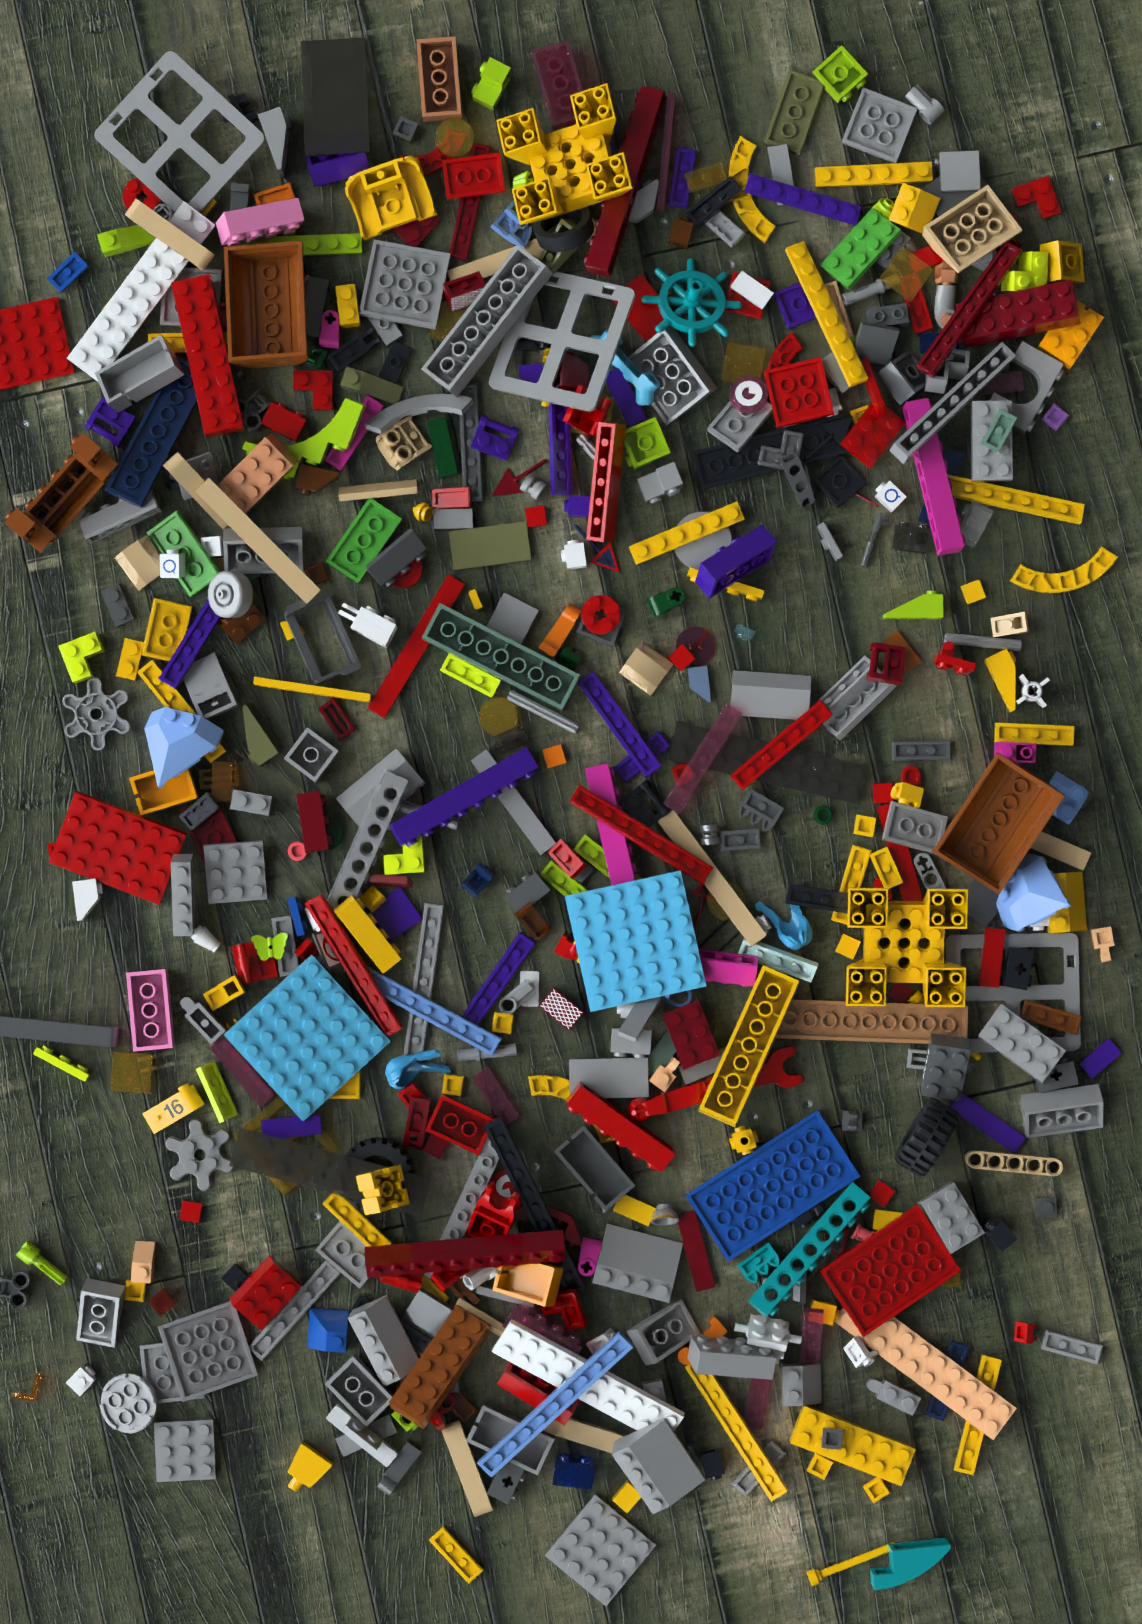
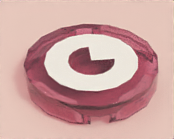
(748, 394)

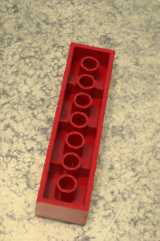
(208, 356)

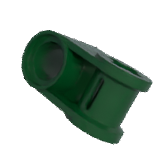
(662, 602)

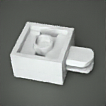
(371, 625)

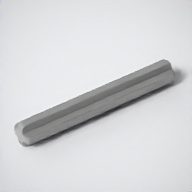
(985, 642)
(543, 711)

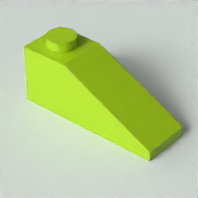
(124, 240)
(923, 607)

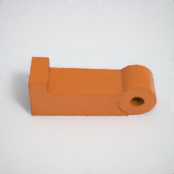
(560, 631)
(716, 1329)

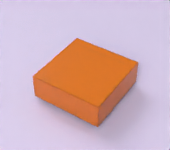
(554, 756)

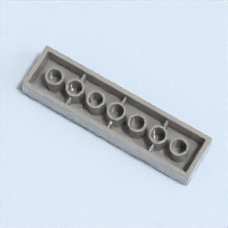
(487, 320)

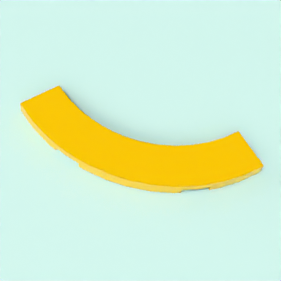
(744, 204)
(1065, 581)
(557, 1087)

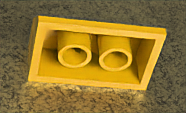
(1073, 917)

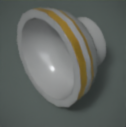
(664, 1215)

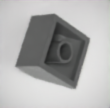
(903, 377)

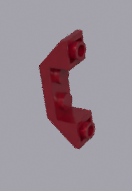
(571, 1233)

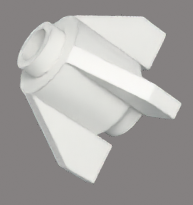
(1036, 687)

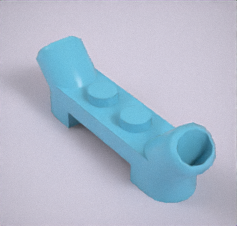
(645, 382)

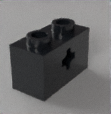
(1010, 975)

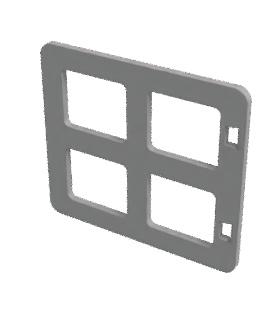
(180, 135)
(563, 339)
(1068, 991)

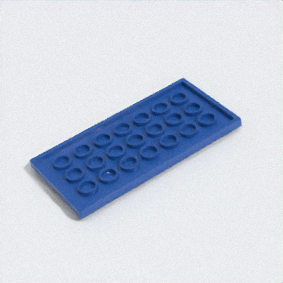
(772, 1185)

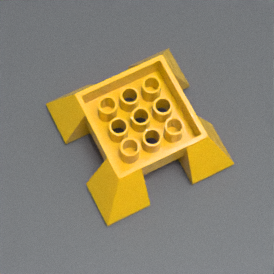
(548, 154)
(941, 980)

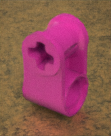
(330, 333)
(589, 1253)

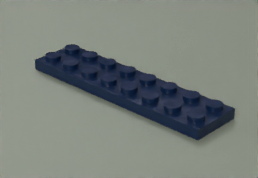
(154, 439)

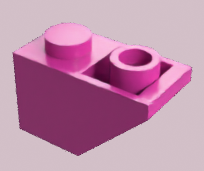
(1017, 751)

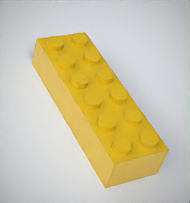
(860, 1447)

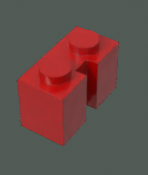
(284, 422)

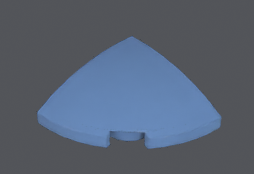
(508, 227)

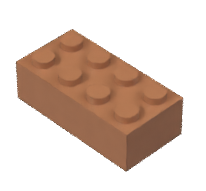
(439, 79)
(258, 473)

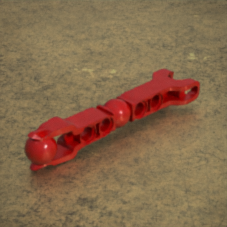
(642, 1109)

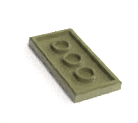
(794, 111)
(490, 545)

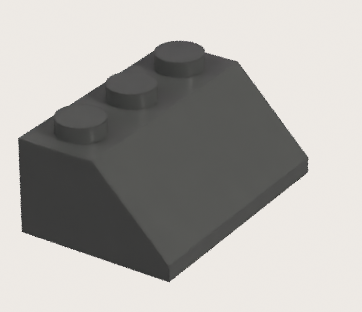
(396, 559)

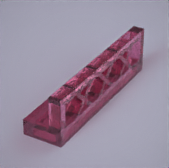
(242, 1071)

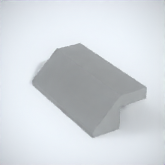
(770, 694)
(853, 698)
(358, 796)

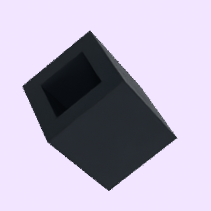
(712, 1464)

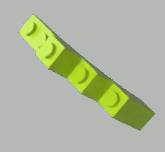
(338, 432)

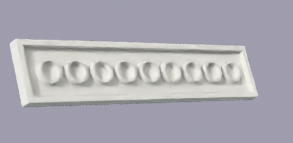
(137, 296)
(607, 1394)

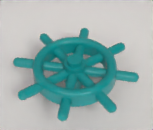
(691, 301)

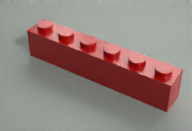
(606, 482)
(620, 1126)

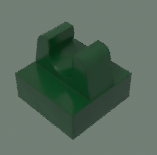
(316, 356)
(569, 659)

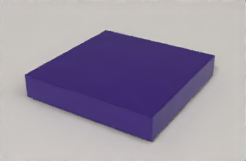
(794, 306)
(396, 914)

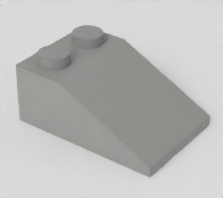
(275, 126)
(100, 1312)
(663, 1332)

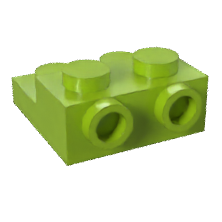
(840, 74)
(645, 443)

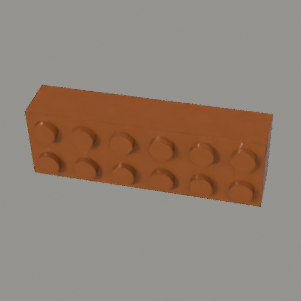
(440, 1367)

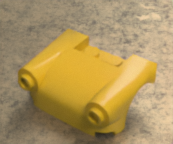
(389, 196)

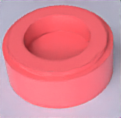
(296, 851)

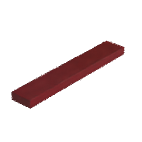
(466, 216)

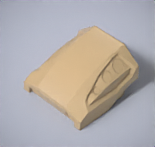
(402, 443)
(140, 562)
(646, 668)

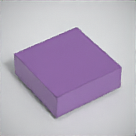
(1054, 417)

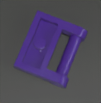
(120, 421)
(493, 444)

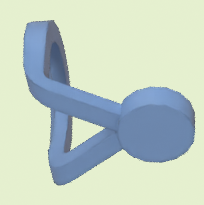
(672, 1003)

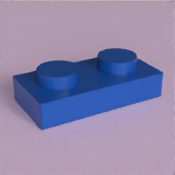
(67, 272)
(299, 923)

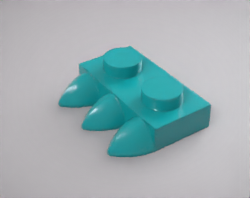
(759, 1263)

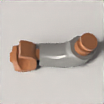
(945, 294)

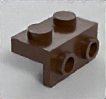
(242, 626)

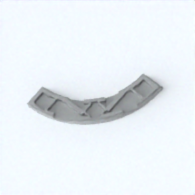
(417, 405)

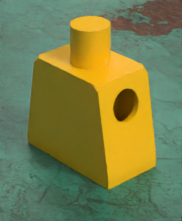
(307, 1467)

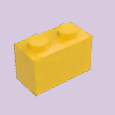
(348, 306)

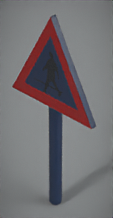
(605, 556)

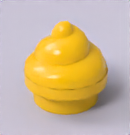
(423, 512)

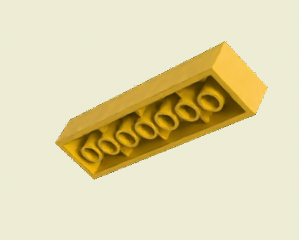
(749, 1046)

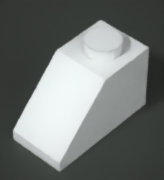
(86, 896)

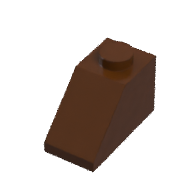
(314, 479)

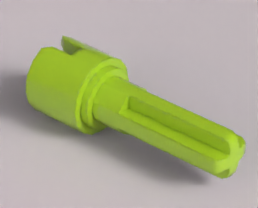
(31, 1255)

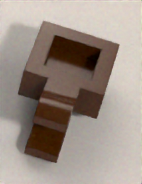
(461, 1290)

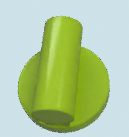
(884, 207)

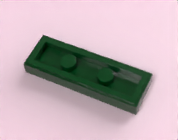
(442, 447)

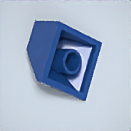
(328, 1330)

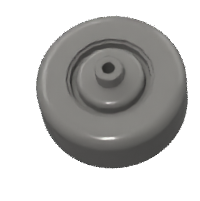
(230, 594)

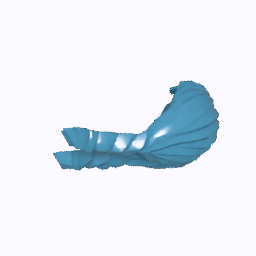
(792, 934)
(405, 1068)

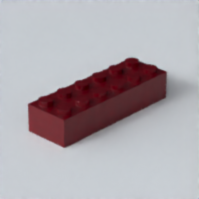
(1024, 313)

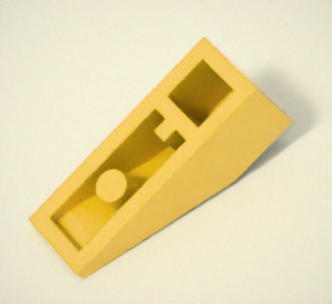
(1004, 675)

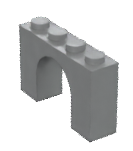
(1045, 371)

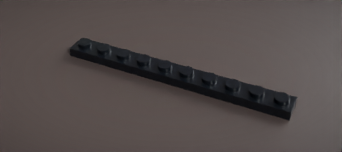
(529, 1195)

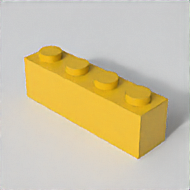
(367, 934)

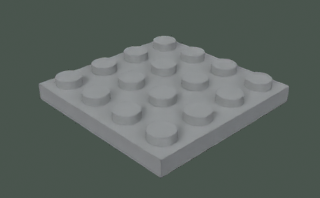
(404, 284)
(207, 1350)
(600, 1549)

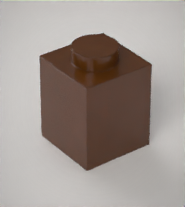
(681, 232)

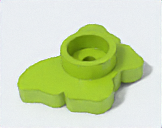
(277, 943)

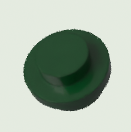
(823, 815)

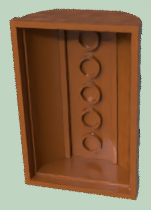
(266, 304)
(998, 822)

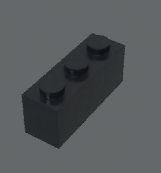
(998, 1233)

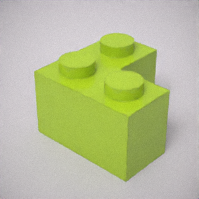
(493, 82)

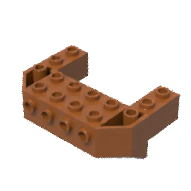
(71, 502)

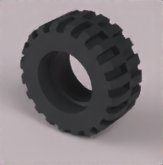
(927, 1137)
(384, 1148)

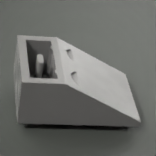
(209, 687)

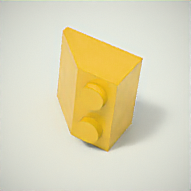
(913, 208)
(1064, 261)

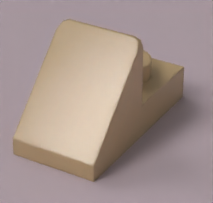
(1009, 624)

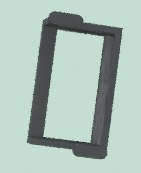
(300, 606)

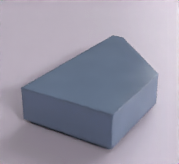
(699, 681)

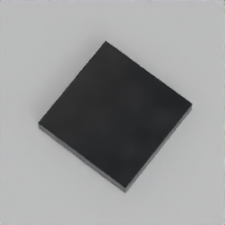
(839, 481)

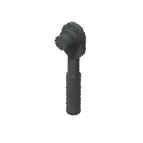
(879, 520)

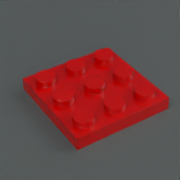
(799, 392)

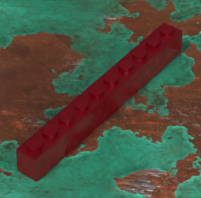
(617, 210)
(464, 1253)

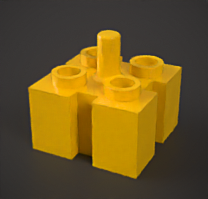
(382, 1190)

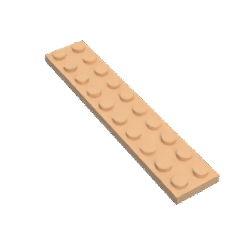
(936, 1373)

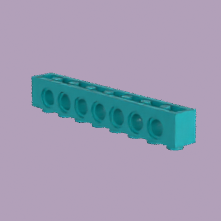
(853, 1195)

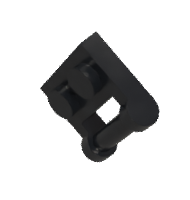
(639, 810)

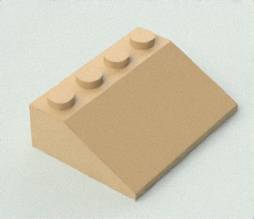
(971, 229)

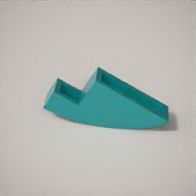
(908, 1561)

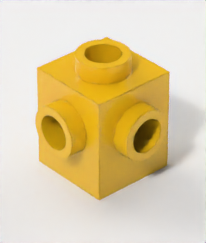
(739, 1133)

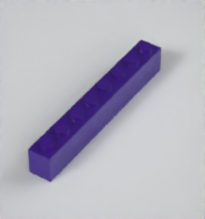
(463, 797)

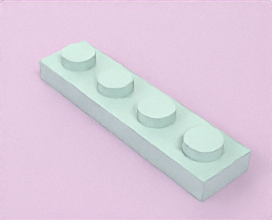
(780, 960)

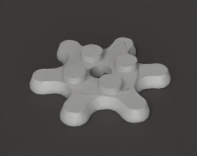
(93, 700)
(186, 1150)

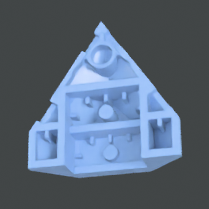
(178, 741)
(1030, 895)

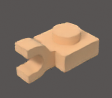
(1102, 940)
(663, 1076)

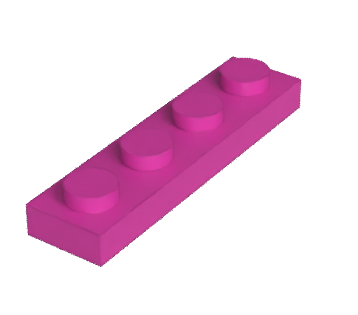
(339, 458)

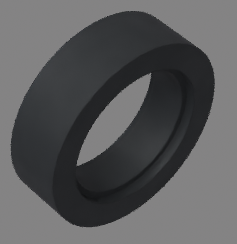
(566, 240)

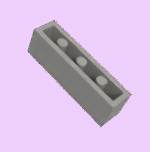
(183, 894)

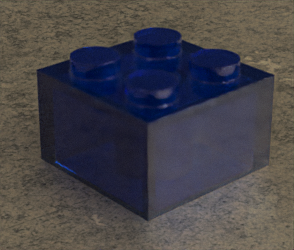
(573, 1471)

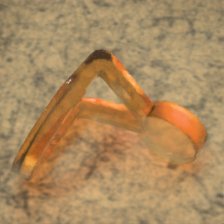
(25, 1397)

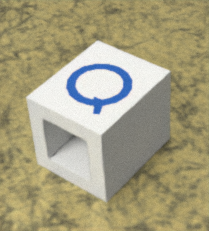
(889, 496)
(172, 564)

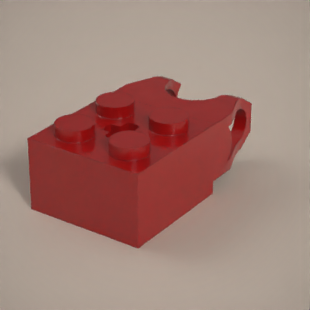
(493, 1213)

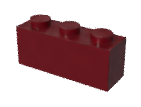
(314, 821)

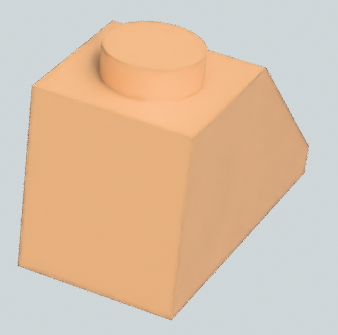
(143, 1262)

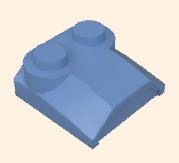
(1073, 800)

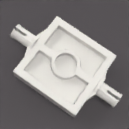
(768, 1332)

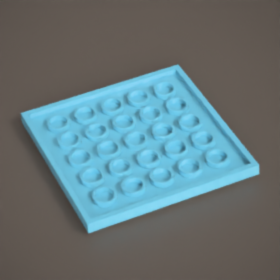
(635, 941)
(307, 1038)

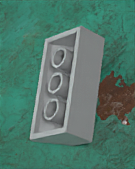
(117, 517)
(242, 558)
(1062, 1111)
(384, 1340)

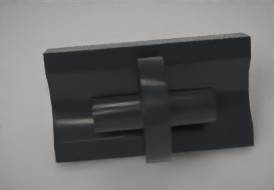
(239, 102)

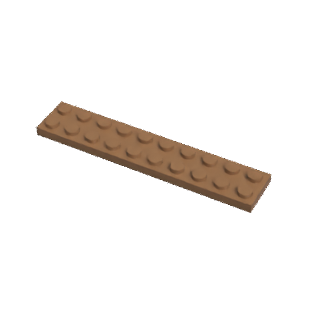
(871, 1023)

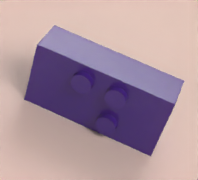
(735, 561)

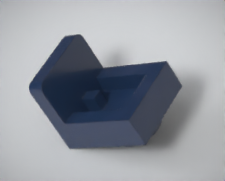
(477, 880)

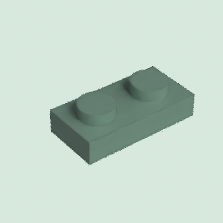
(998, 430)

